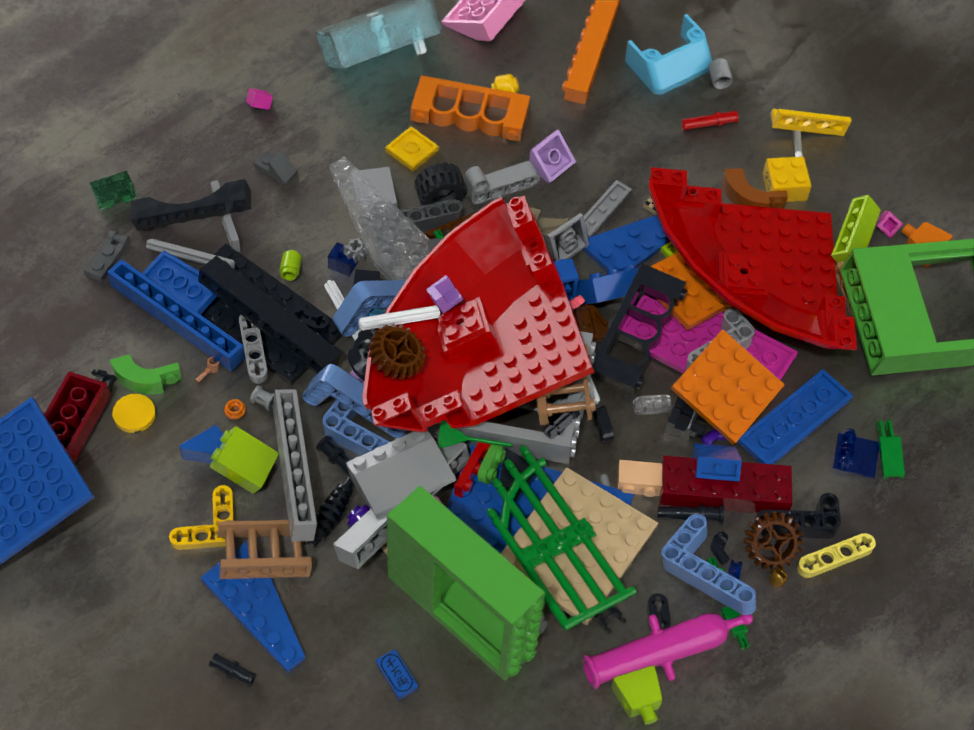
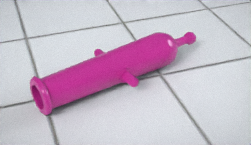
(661, 647)

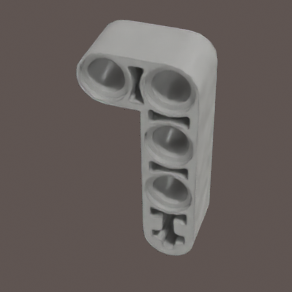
(499, 183)
(736, 328)

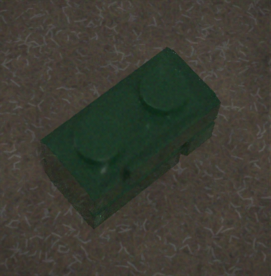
(112, 190)

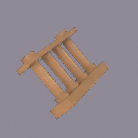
(546, 409)
(260, 567)

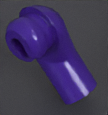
(712, 436)

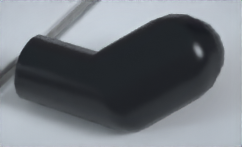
(718, 545)

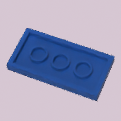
(180, 281)

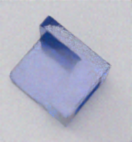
(339, 262)

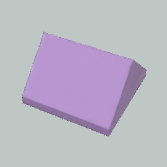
(551, 157)

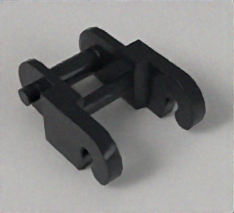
(104, 376)
(613, 612)

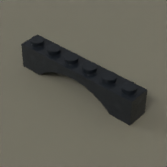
(229, 198)

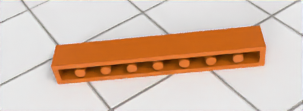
(590, 50)

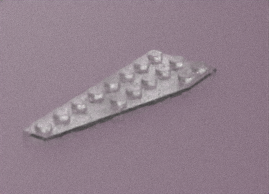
(386, 233)

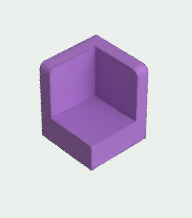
(444, 294)

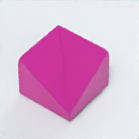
(259, 99)
(888, 224)

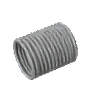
(720, 73)

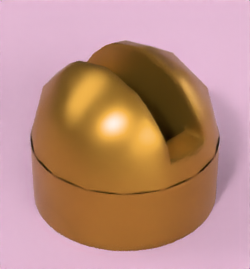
(775, 578)

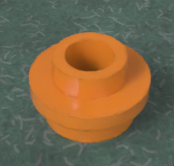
(234, 404)

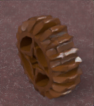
(383, 351)
(779, 557)

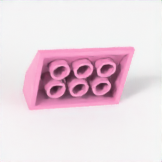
(481, 17)

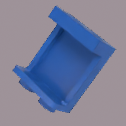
(717, 462)

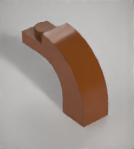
(742, 193)

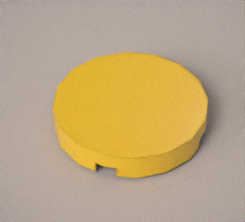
(134, 413)

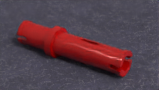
(710, 120)

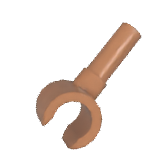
(211, 368)

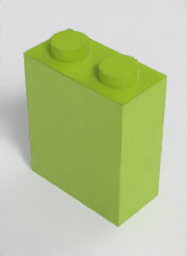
(243, 459)

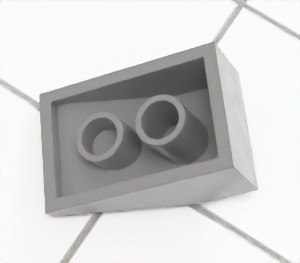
(567, 239)

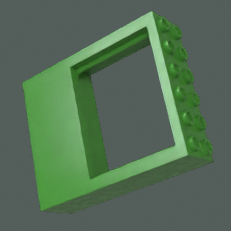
(892, 310)
(464, 583)

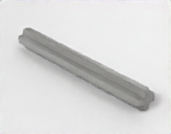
(183, 252)

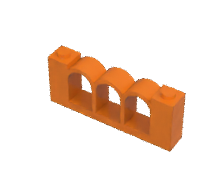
(430, 88)

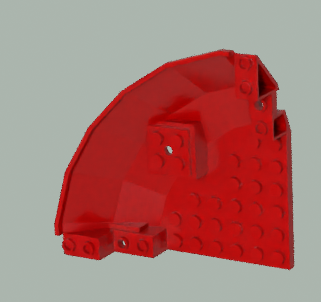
(781, 250)
(513, 335)

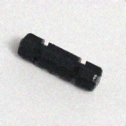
(560, 423)

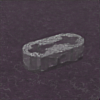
(652, 404)

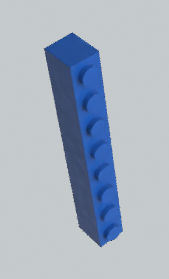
(176, 315)

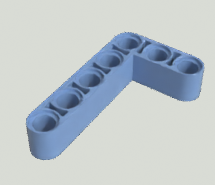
(360, 301)
(344, 388)
(346, 426)
(682, 549)

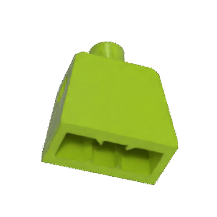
(639, 693)

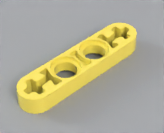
(836, 555)

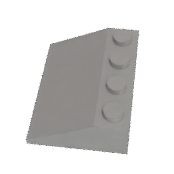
(397, 469)

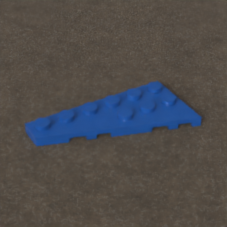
(627, 244)
(259, 610)

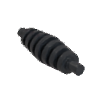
(332, 510)

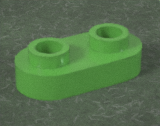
(491, 461)

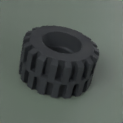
(440, 184)

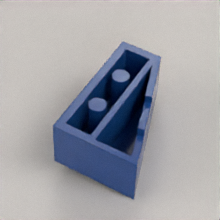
(608, 286)

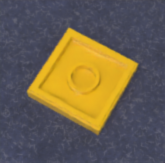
(411, 148)

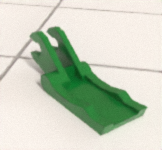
(890, 451)

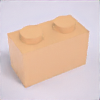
(639, 477)

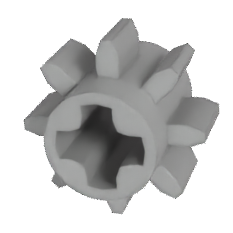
(356, 250)

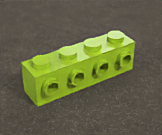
(857, 227)

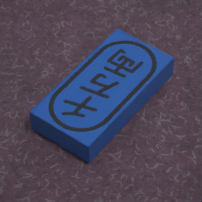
(396, 674)

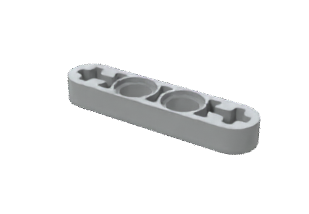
(250, 347)

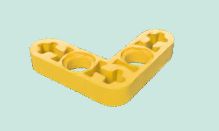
(194, 530)

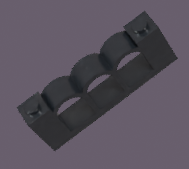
(657, 284)

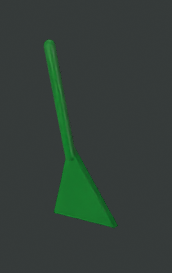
(450, 436)

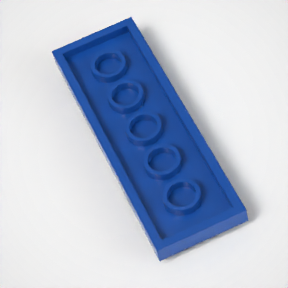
(795, 418)

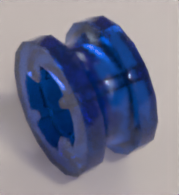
(735, 569)

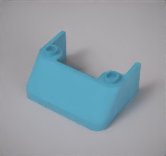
(675, 68)

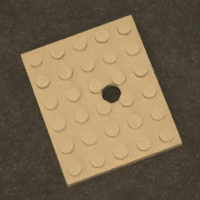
(619, 537)

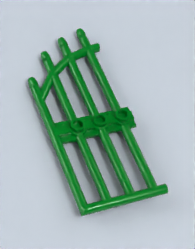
(555, 544)

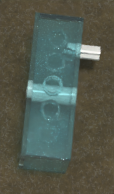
(379, 33)

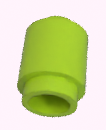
(290, 265)

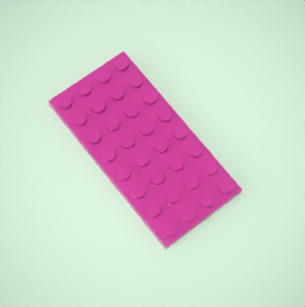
(679, 342)

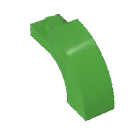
(141, 379)

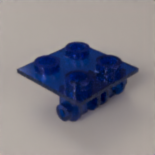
(856, 454)

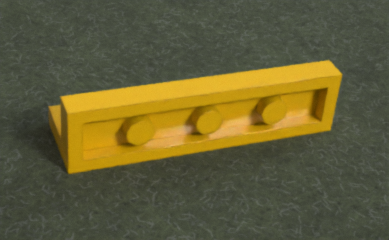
(810, 122)

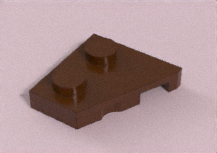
(591, 321)

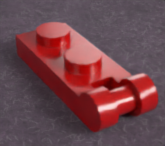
(465, 482)

